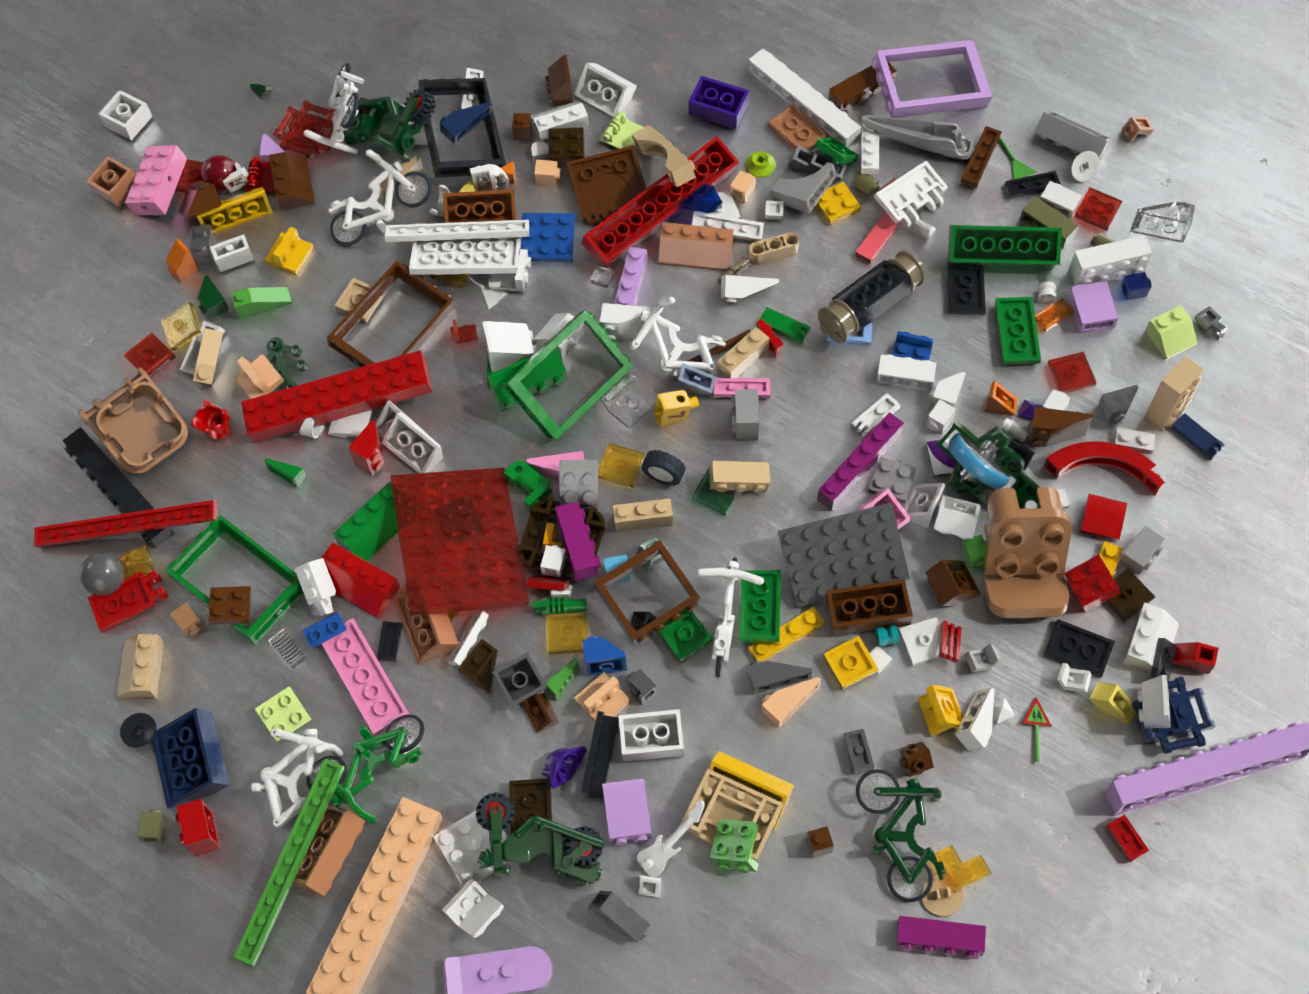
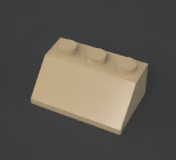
(140, 667)

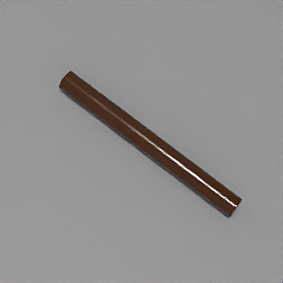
(717, 349)

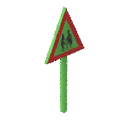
(1036, 717)

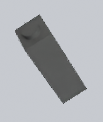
(619, 915)

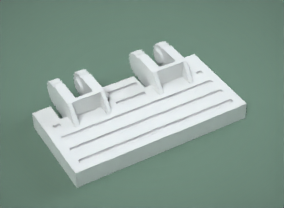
(911, 192)

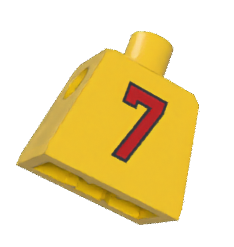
(673, 407)

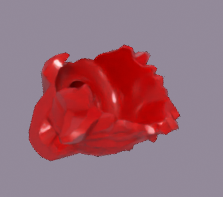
(212, 421)

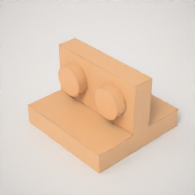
(258, 377)
(604, 696)

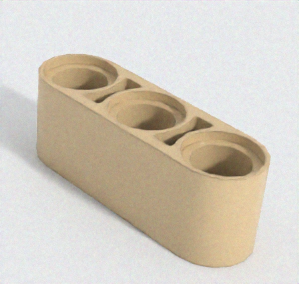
(784, 245)

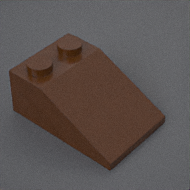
(1056, 426)

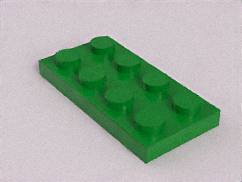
(1017, 331)
(761, 608)

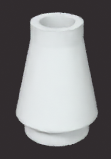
(1014, 430)

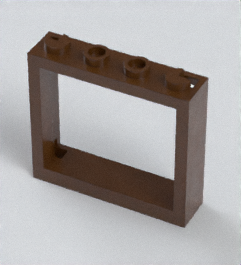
(627, 567)

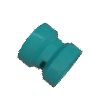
(887, 635)

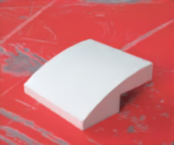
(350, 425)

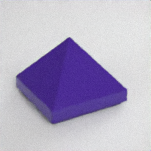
(1027, 409)

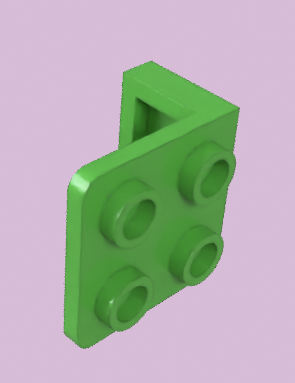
(734, 846)

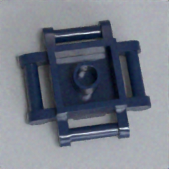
(1182, 719)

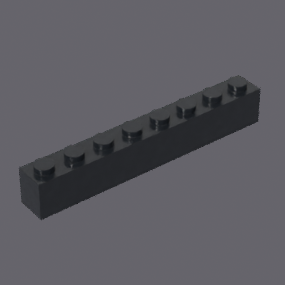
(111, 480)

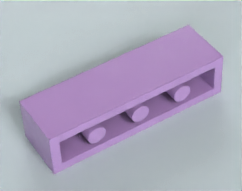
(632, 277)

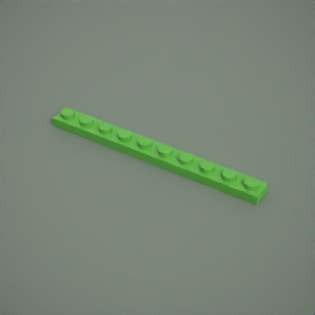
(289, 862)

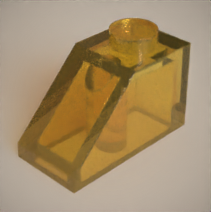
(137, 561)

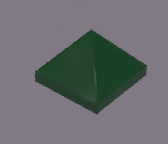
(260, 90)

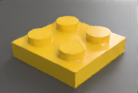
(838, 203)
(851, 662)

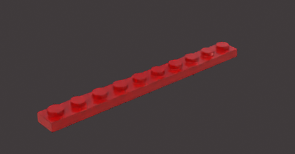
(125, 523)

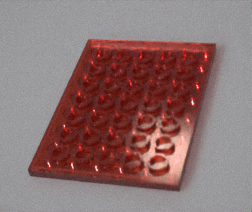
(458, 541)

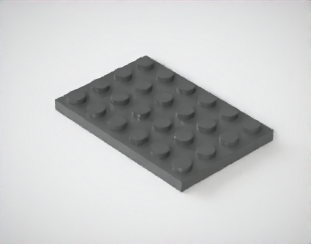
(843, 553)

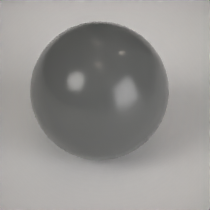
(102, 574)

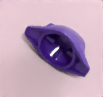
(563, 764)

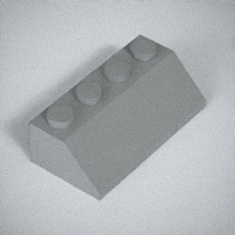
(1071, 134)

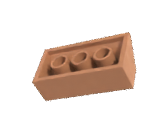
(695, 246)
(428, 633)
(328, 849)

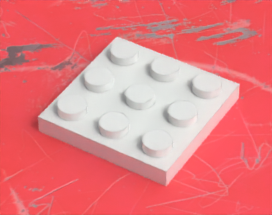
(462, 846)

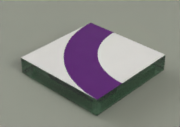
(940, 462)

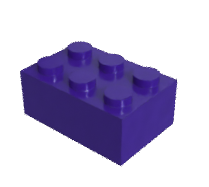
(718, 102)

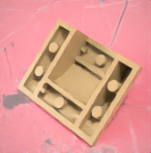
(732, 801)

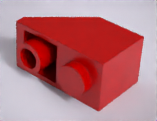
(1196, 656)

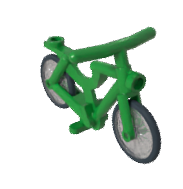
(400, 737)

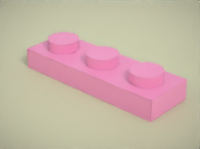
(726, 386)

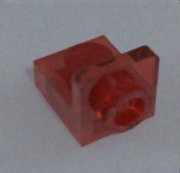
(463, 334)

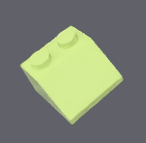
(1172, 332)

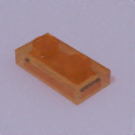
(1054, 315)

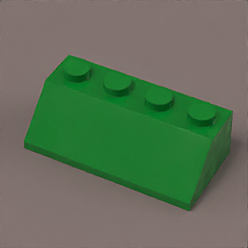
(544, 376)
(370, 526)

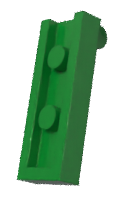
(785, 325)

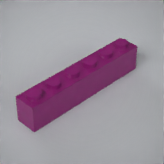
(860, 461)

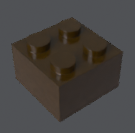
(566, 145)

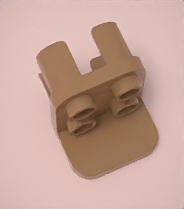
(137, 424)
(1026, 555)

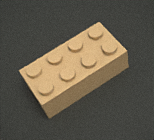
(1174, 393)

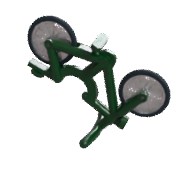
(879, 793)

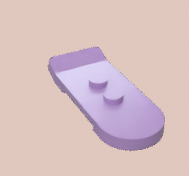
(498, 972)

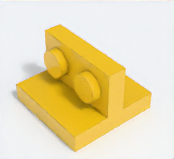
(289, 252)
(940, 709)

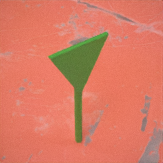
(1019, 169)

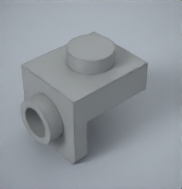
(983, 658)

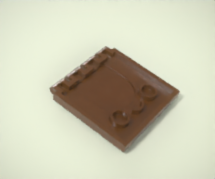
(605, 182)

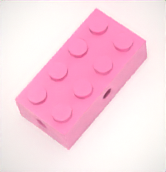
(156, 180)

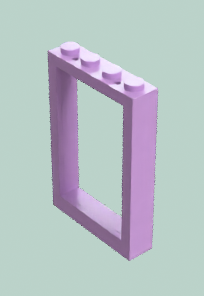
(938, 104)

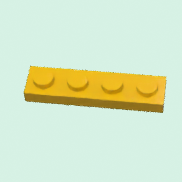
(789, 634)

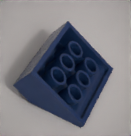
(189, 758)

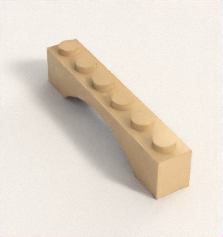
(650, 142)

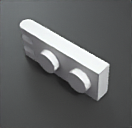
(875, 414)

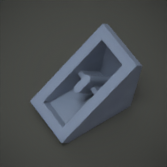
(695, 380)

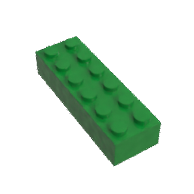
(1004, 244)

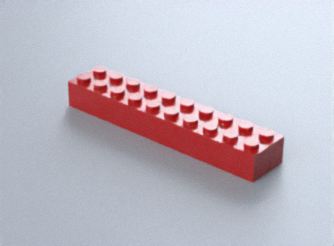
(656, 205)
(337, 396)

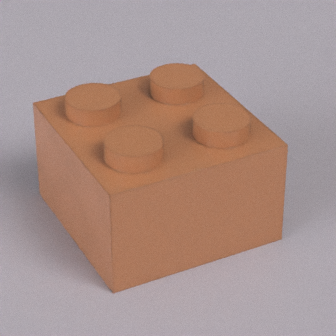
(112, 181)

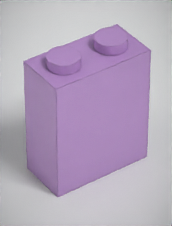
(1093, 307)

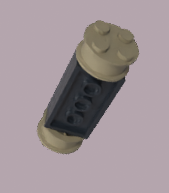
(871, 296)

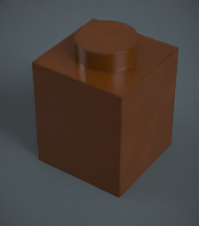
(522, 126)
(820, 842)

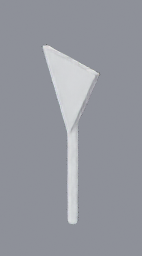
(491, 296)

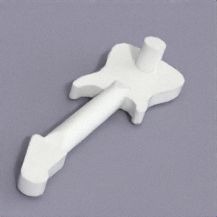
(656, 856)

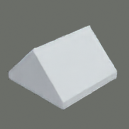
(924, 503)

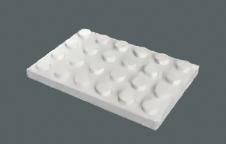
(465, 256)

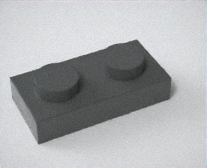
(858, 751)

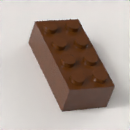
(868, 607)

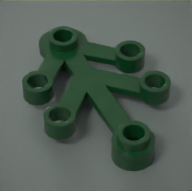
(283, 363)

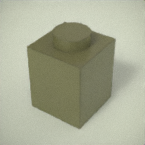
(152, 826)

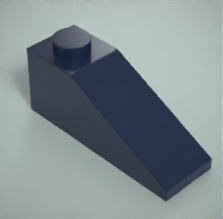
(462, 121)

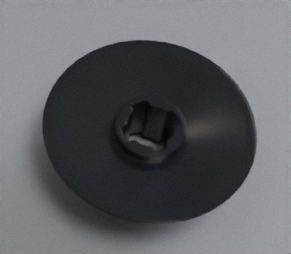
(131, 727)

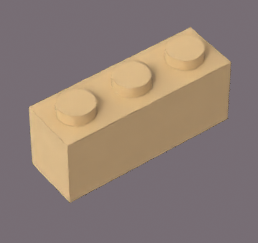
(743, 354)
(739, 476)
(643, 515)

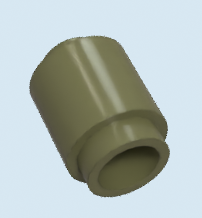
(866, 183)
(1101, 239)

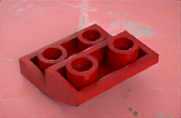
(1104, 516)

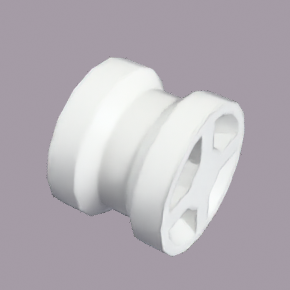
(1047, 292)

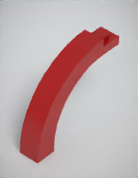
(1105, 454)

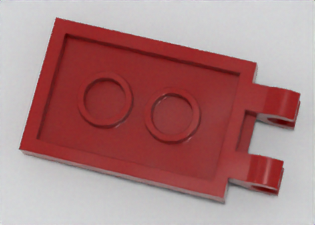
(129, 601)

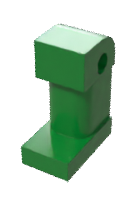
(530, 481)

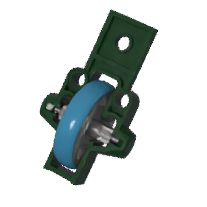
(982, 463)

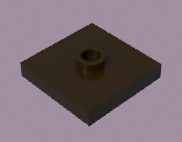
(1132, 595)

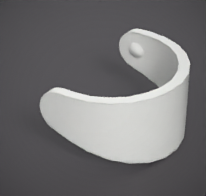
(439, 211)
(307, 428)

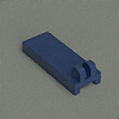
(1197, 436)

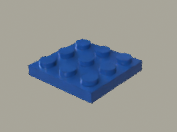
(550, 236)

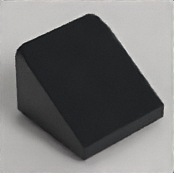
(641, 619)

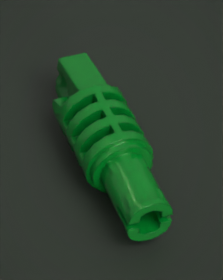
(558, 605)

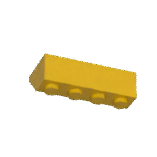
(237, 211)
(753, 778)

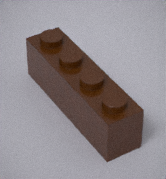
(857, 88)

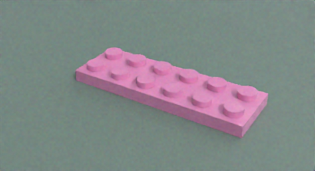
(364, 678)

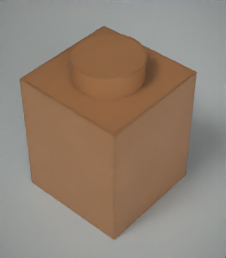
(186, 620)

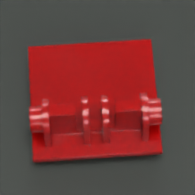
(259, 176)

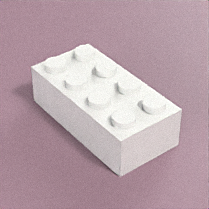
(1110, 261)

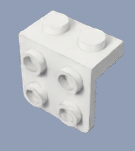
(513, 281)
(472, 909)

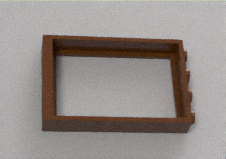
(417, 282)

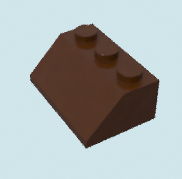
(291, 180)
(199, 199)

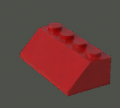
(359, 580)

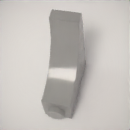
(806, 191)

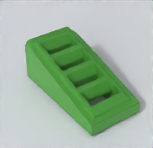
(561, 679)

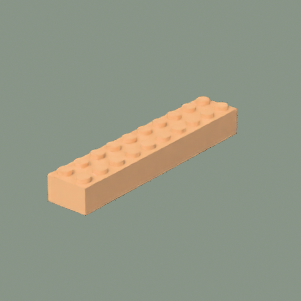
(377, 900)

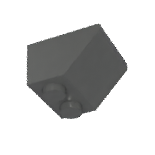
(519, 679)

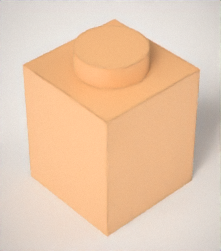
(547, 172)
(742, 186)

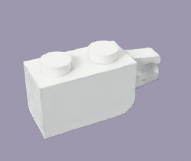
(317, 585)

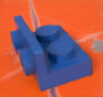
(912, 346)
(324, 630)

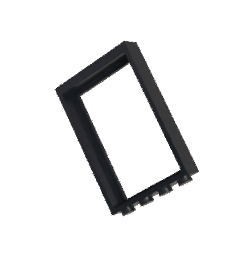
(462, 87)

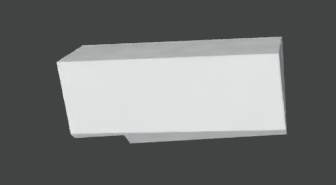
(407, 439)

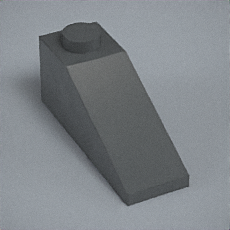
(773, 675)

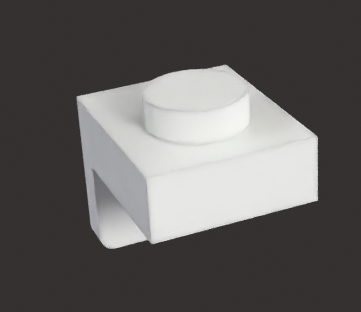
(1073, 678)

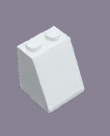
(507, 343)

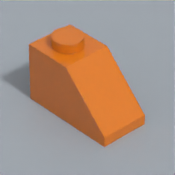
(180, 261)

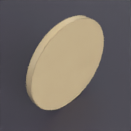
(941, 899)

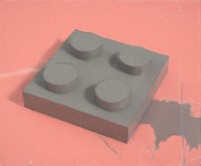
(894, 476)

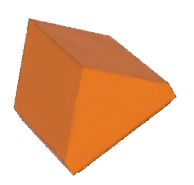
(509, 169)

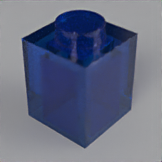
(1135, 286)

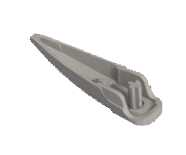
(926, 135)

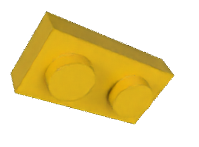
(1110, 555)

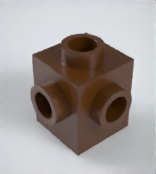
(916, 758)

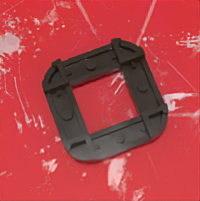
(534, 533)

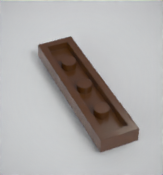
(981, 157)

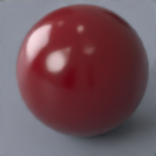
(216, 170)

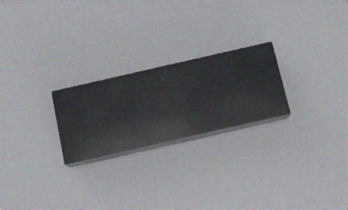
(1030, 184)

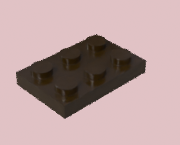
(530, 799)

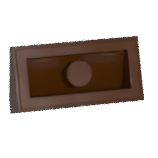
(540, 712)

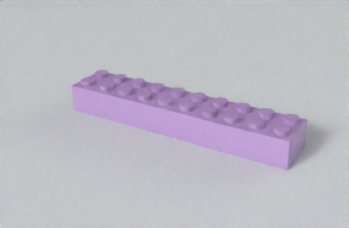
(1208, 768)

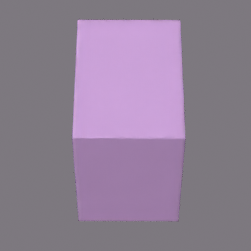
(268, 147)

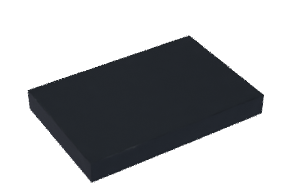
(966, 289)
(1079, 648)

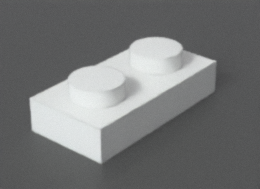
(1135, 440)

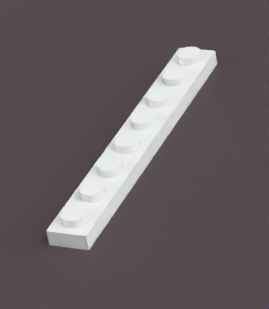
(458, 230)

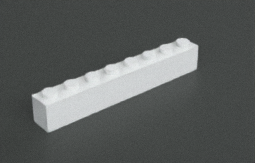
(808, 100)

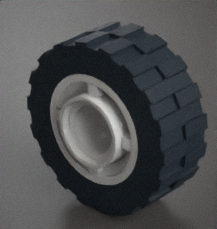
(663, 467)

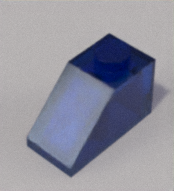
(703, 200)

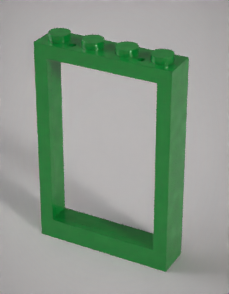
(531, 405)
(203, 543)

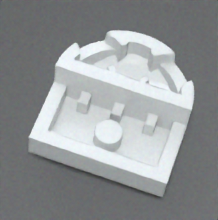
(489, 178)

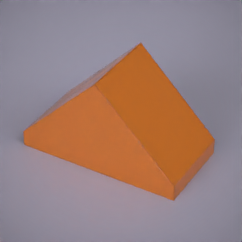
(1001, 400)

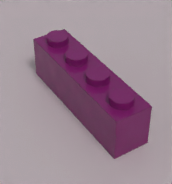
(577, 541)
(940, 936)

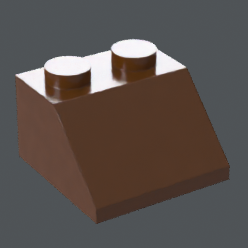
(559, 82)
(952, 582)

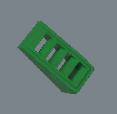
(288, 472)

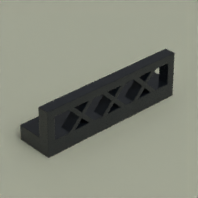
(600, 755)

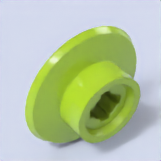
(759, 169)

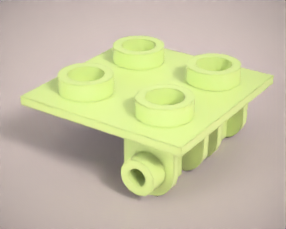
(619, 132)
(283, 712)

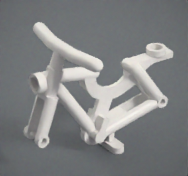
(669, 361)
(271, 775)

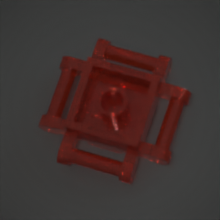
(301, 121)

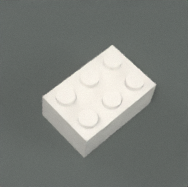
(651, 735)

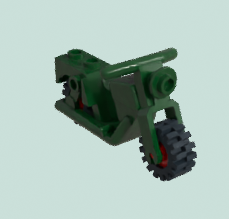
(390, 120)
(536, 837)

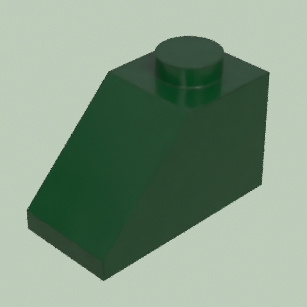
(210, 299)

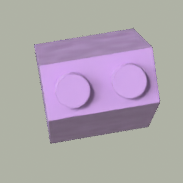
(627, 811)

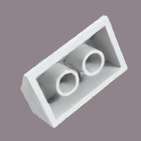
(604, 89)
(566, 116)
(1149, 626)

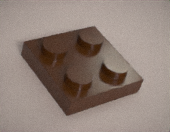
(229, 605)

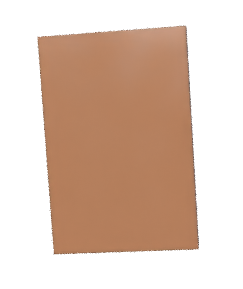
(797, 128)

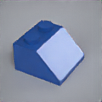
(603, 657)

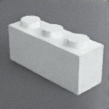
(906, 372)

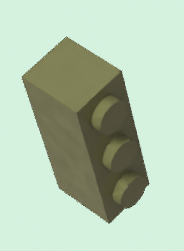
(1040, 214)

